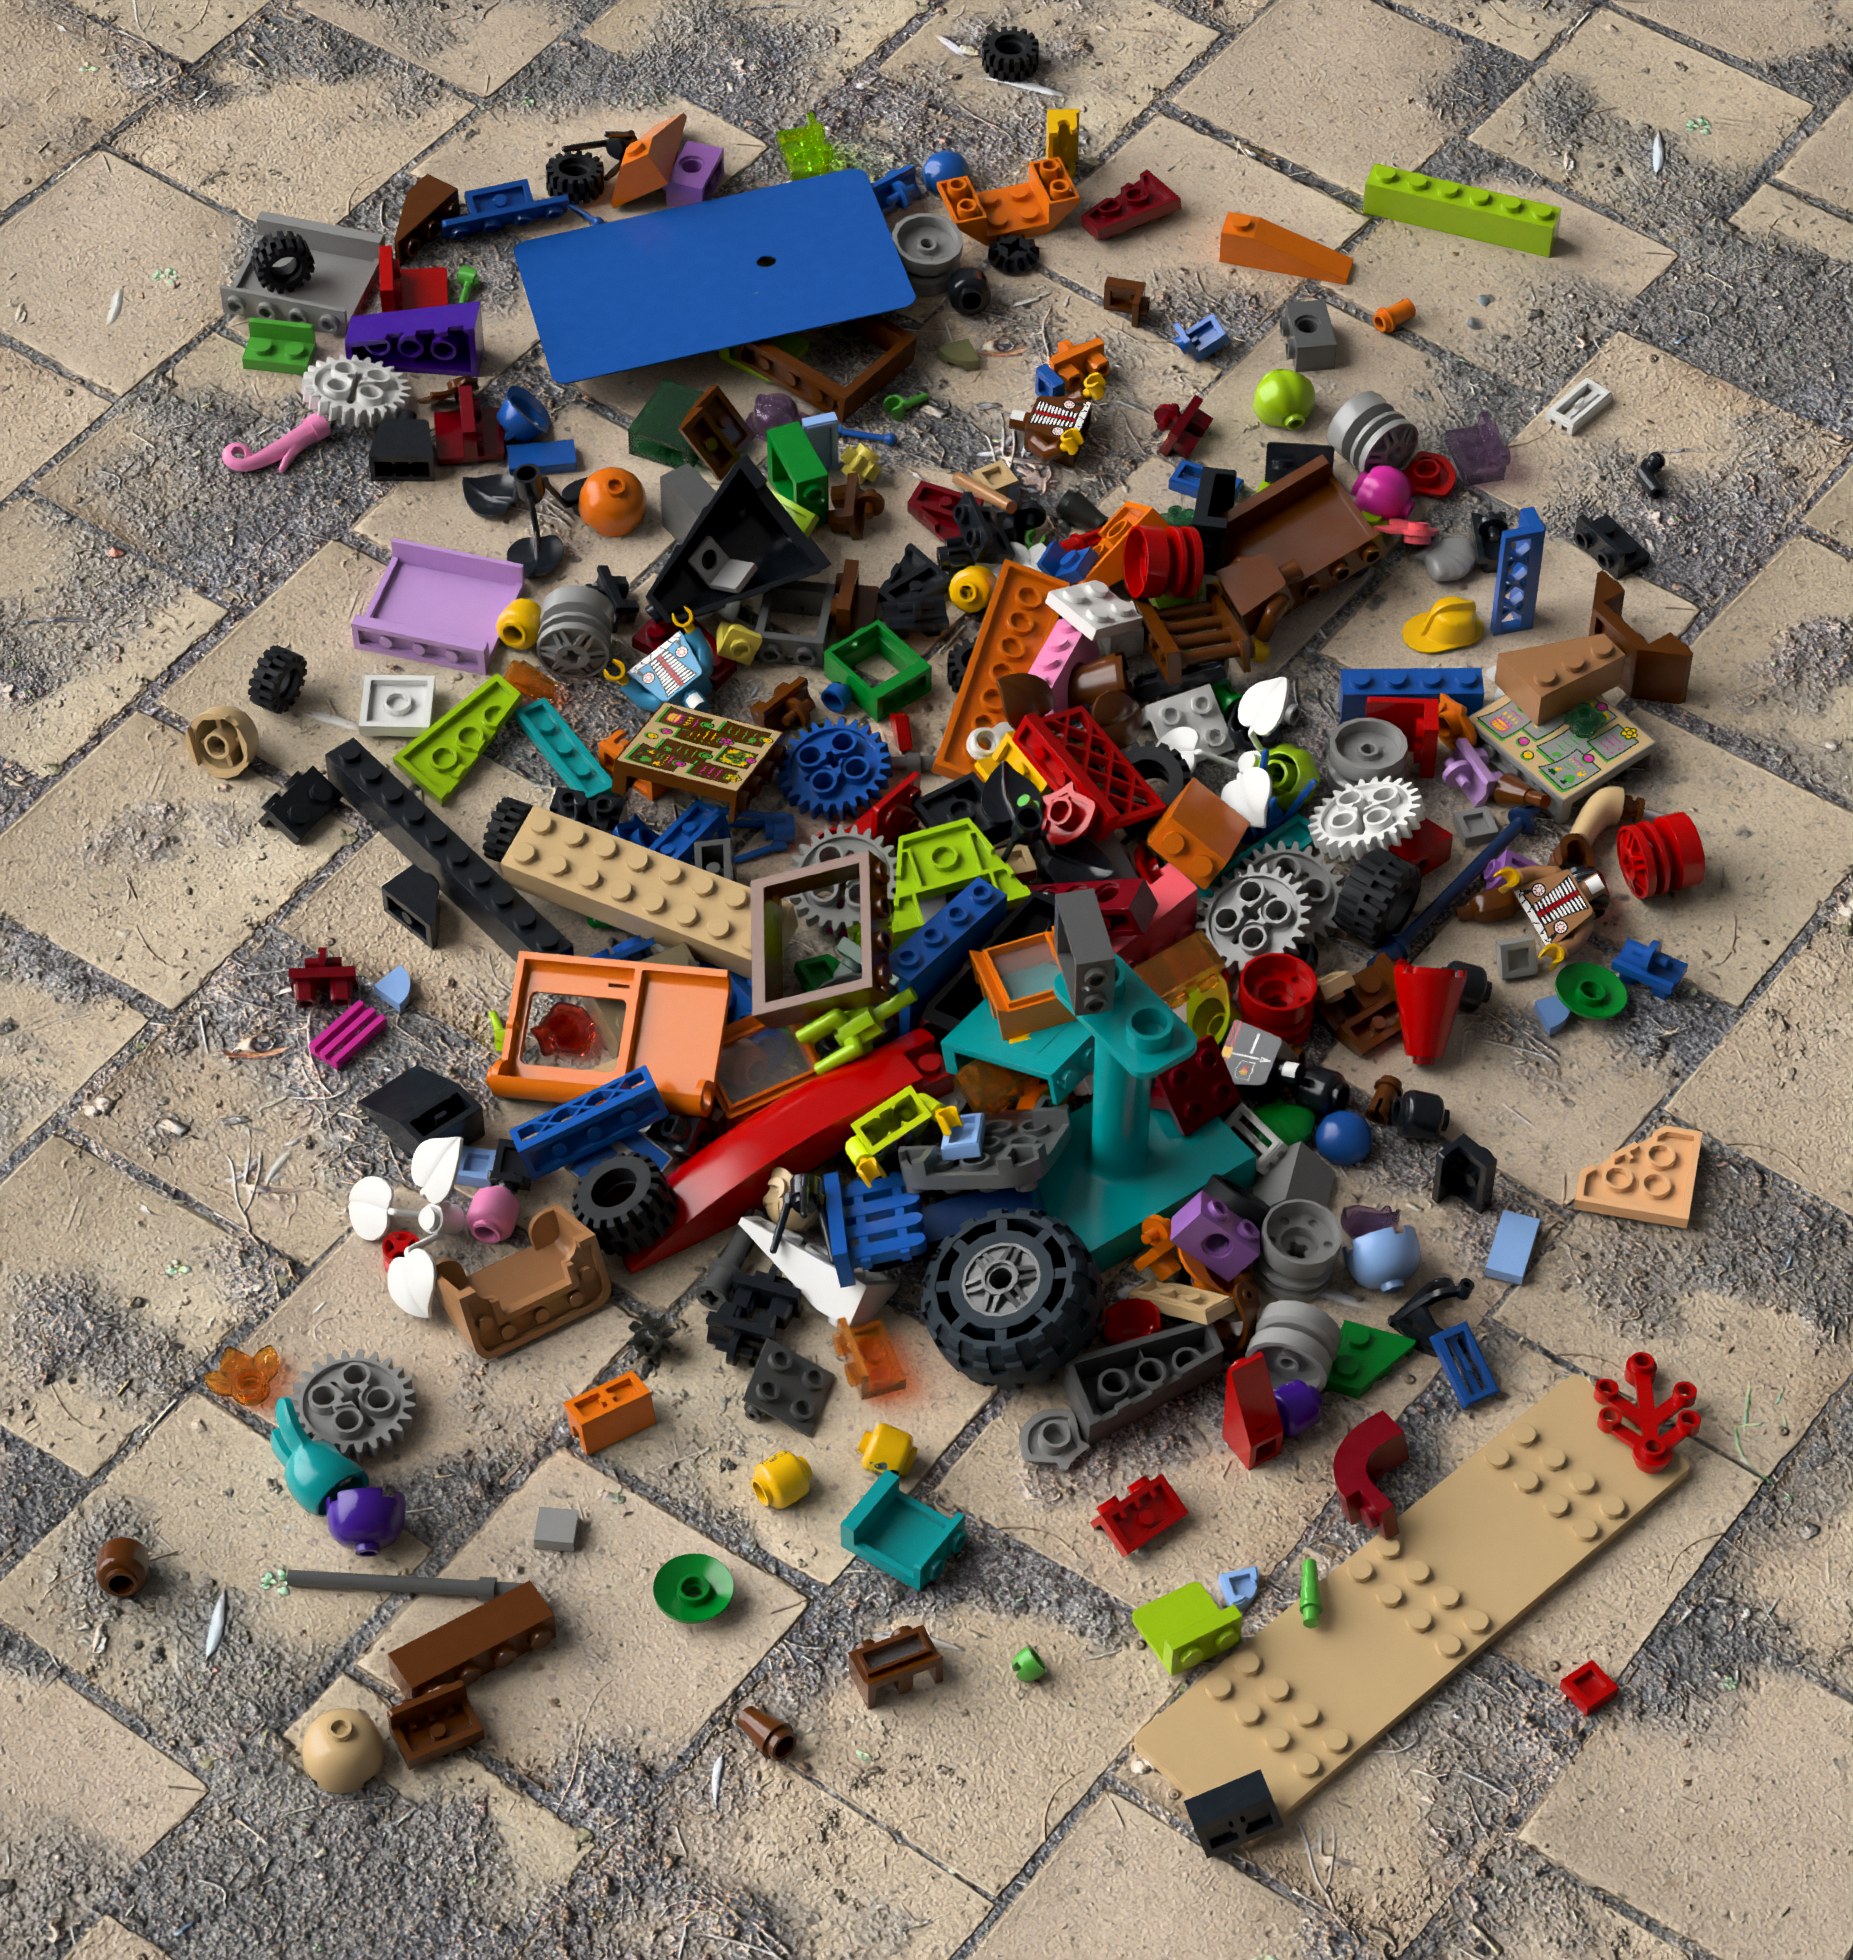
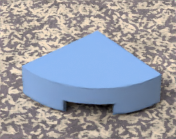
(395, 988)
(1239, 1586)

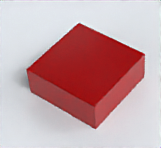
(1589, 1688)

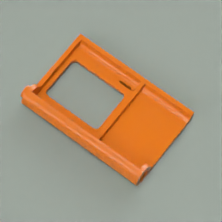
(669, 1025)

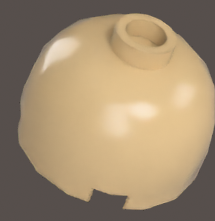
(222, 740)
(342, 1750)

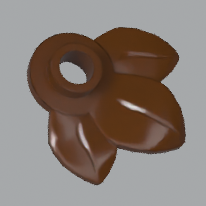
(452, 391)

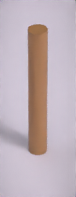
(984, 492)

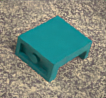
(901, 1533)

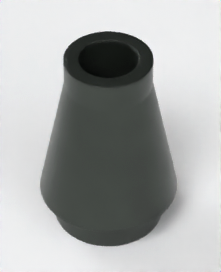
(1080, 511)

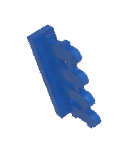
(872, 1223)

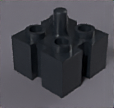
(600, 813)

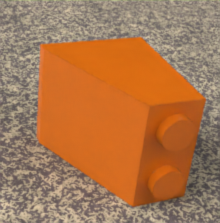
(1198, 833)

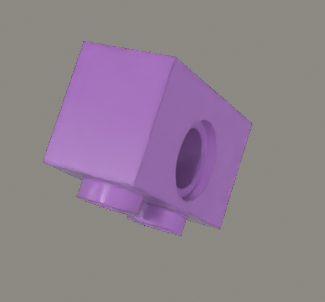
(694, 174)
(1215, 1236)

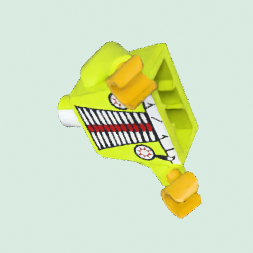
(895, 1125)

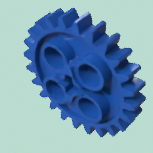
(820, 764)

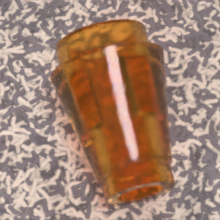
(530, 680)

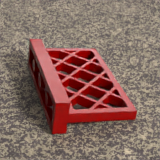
(1056, 765)

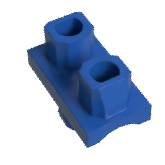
(896, 189)
(1650, 966)

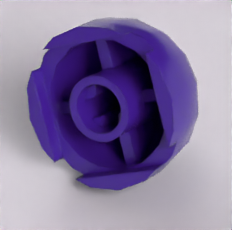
(366, 1519)

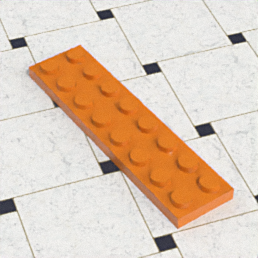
(1007, 644)

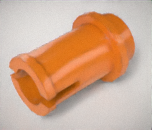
(1388, 318)

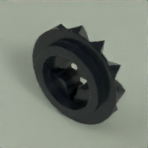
(1018, 262)

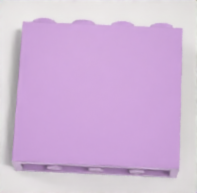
(439, 607)

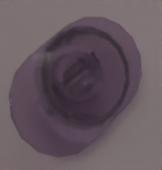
(771, 412)

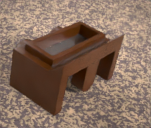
(894, 1661)

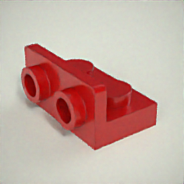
(1140, 1515)

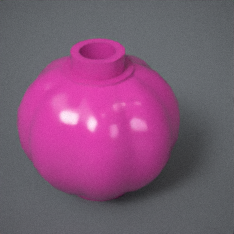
(1383, 493)

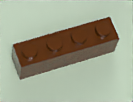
(474, 1642)

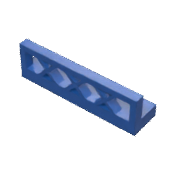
(1525, 576)
(694, 825)
(590, 1125)

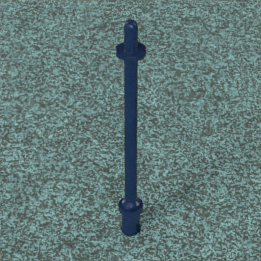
(1521, 822)

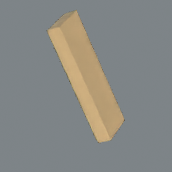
(1185, 1301)

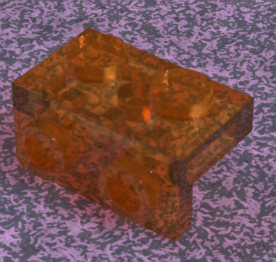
(869, 1358)

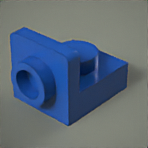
(1067, 566)

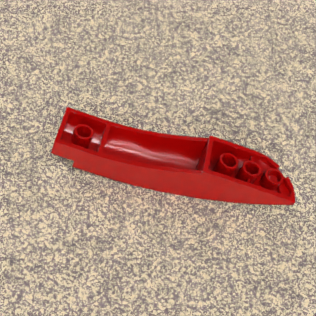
(790, 1134)

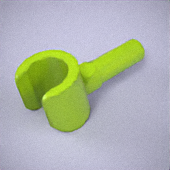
(499, 1032)

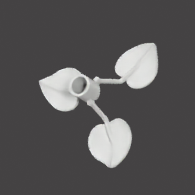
(1262, 711)
(435, 1170)

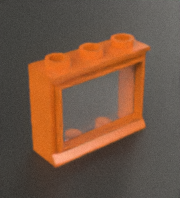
(1021, 984)
(760, 1067)

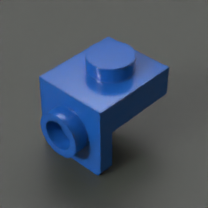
(1201, 338)

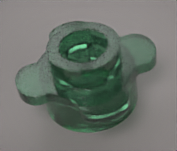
(1584, 720)

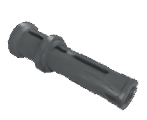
(722, 1270)

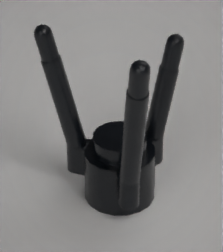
(615, 146)
(804, 1199)

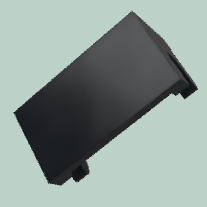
(1233, 1813)

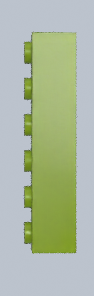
(1461, 210)

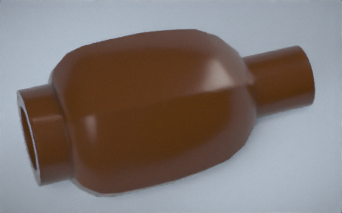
(1489, 906)

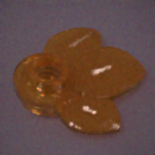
(242, 1372)

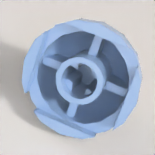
(1384, 1259)

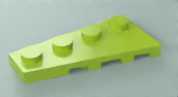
(455, 742)

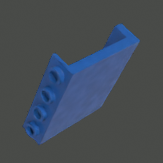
(943, 946)

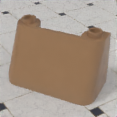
(529, 1290)

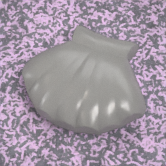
(1448, 557)
(1051, 1439)

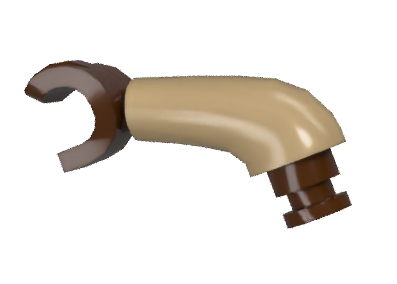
(1599, 811)

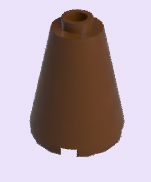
(1099, 677)

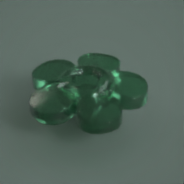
(1177, 517)

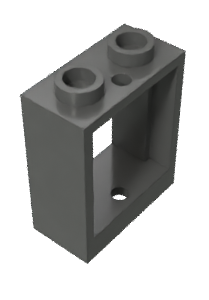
(800, 599)
(1084, 952)

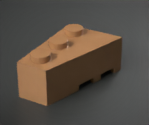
(1559, 675)

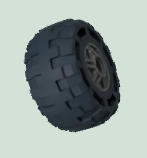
(1012, 1298)

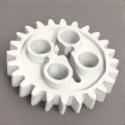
(333, 386)
(1366, 817)

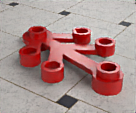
(1650, 1451)

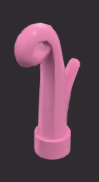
(287, 447)

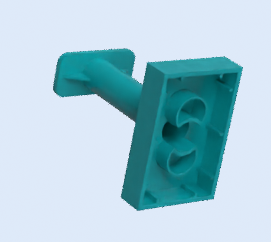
(1122, 1152)

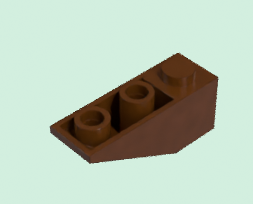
(422, 215)

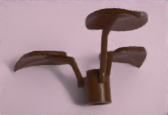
(1112, 710)

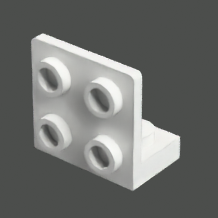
(1194, 710)

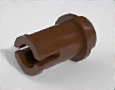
(1387, 1091)

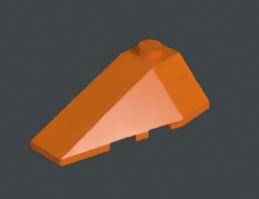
(649, 161)
(1269, 247)
(1110, 549)

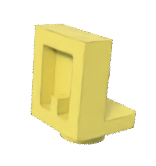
(737, 642)

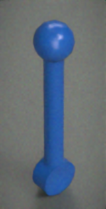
(594, 220)
(890, 439)

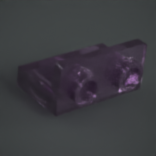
(1478, 452)

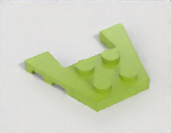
(944, 862)

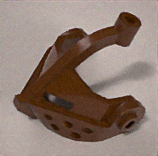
(1249, 1307)

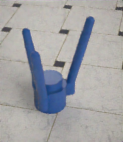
(1274, 813)
(777, 827)

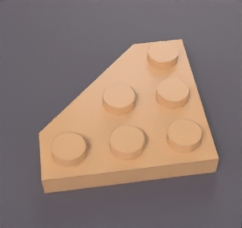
(1645, 1179)

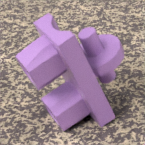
(1469, 770)

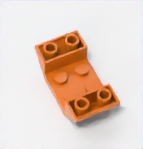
(1016, 209)

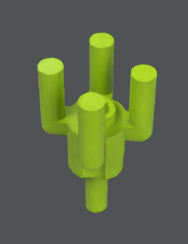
(852, 1029)

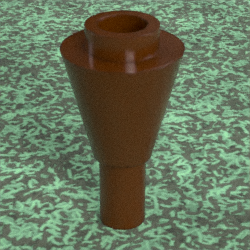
(1514, 792)

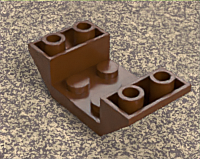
(1651, 670)

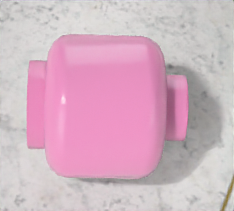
(493, 1214)

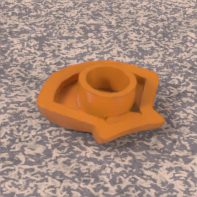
(1454, 723)

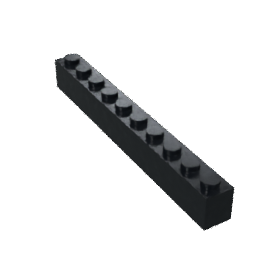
(440, 851)

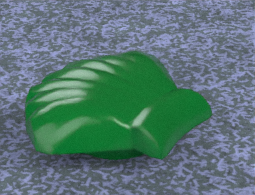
(1287, 1121)

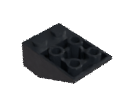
(424, 1107)

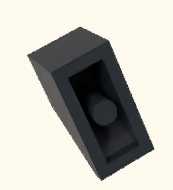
(415, 903)

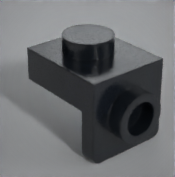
(509, 1168)

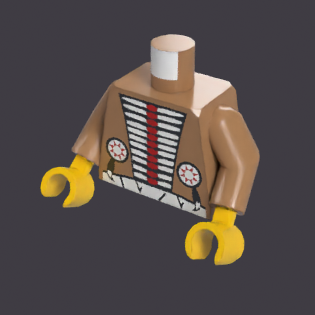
(1555, 906)

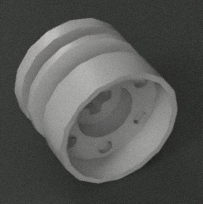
(1372, 433)
(575, 631)
(1297, 1250)

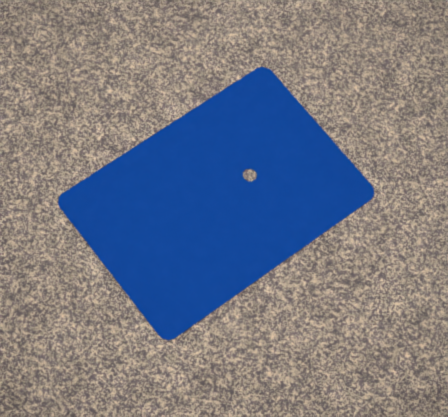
(690, 275)

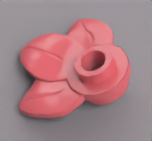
(1413, 531)

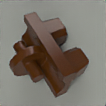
(855, 506)
(787, 707)

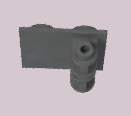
(787, 1388)

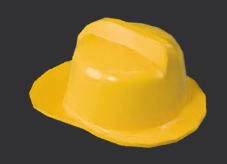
(1446, 626)

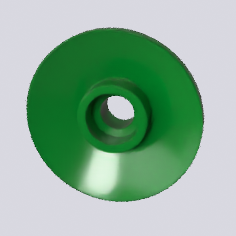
(1591, 991)
(688, 1576)

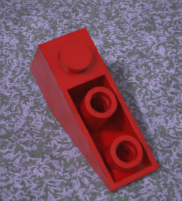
(1251, 1412)

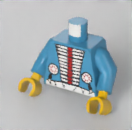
(672, 673)

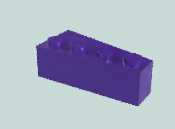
(421, 339)

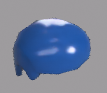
(944, 166)
(1344, 1138)

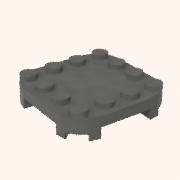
(1015, 1152)

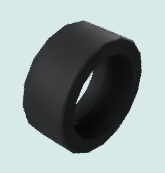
(1237, 1199)

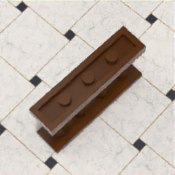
(1168, 650)

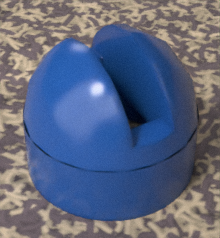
(836, 697)

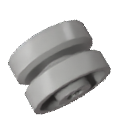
(929, 251)
(1365, 750)
(1296, 1343)

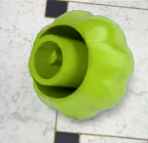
(1284, 399)
(1290, 773)

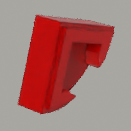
(901, 730)

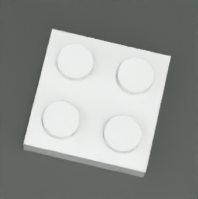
(1094, 610)
(397, 705)

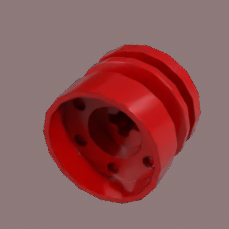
(1163, 561)
(1661, 855)
(1278, 996)

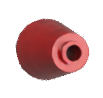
(1427, 1009)

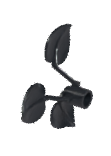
(492, 497)
(1069, 863)

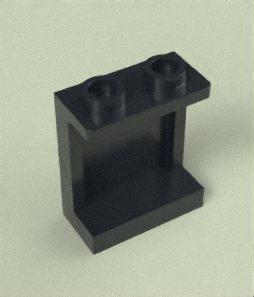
(1214, 497)

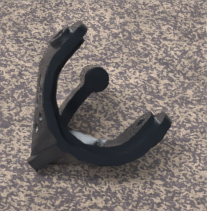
(1417, 1311)

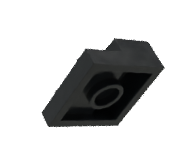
(959, 801)

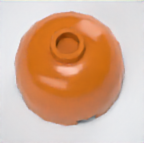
(612, 502)

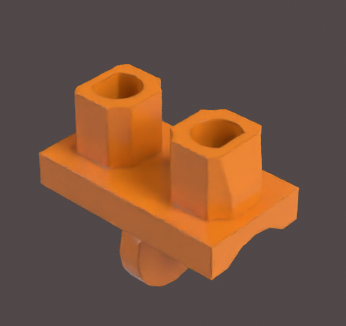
(1076, 361)
(1161, 1261)

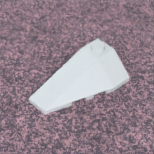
(812, 1272)

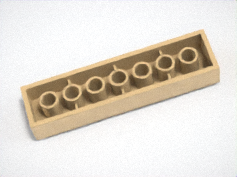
(636, 889)

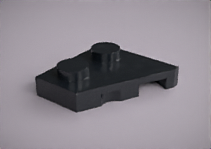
(913, 574)

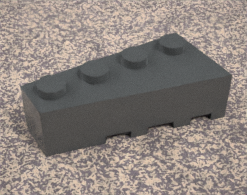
(1138, 1376)

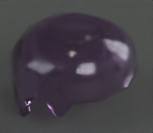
(1361, 1220)

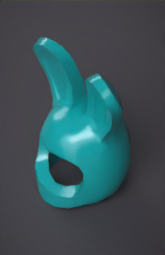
(311, 1465)

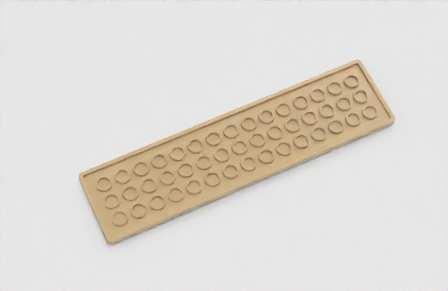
(1411, 1606)

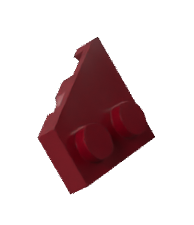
(934, 509)

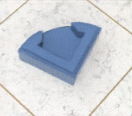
(1552, 1014)

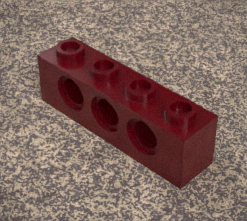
(1124, 903)

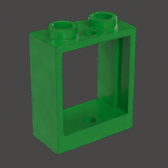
(797, 470)
(891, 695)

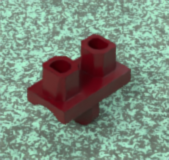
(1169, 418)
(323, 974)

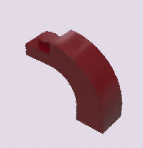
(1360, 1462)

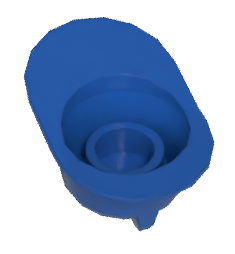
(522, 415)

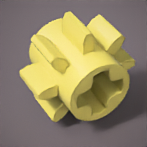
(862, 461)

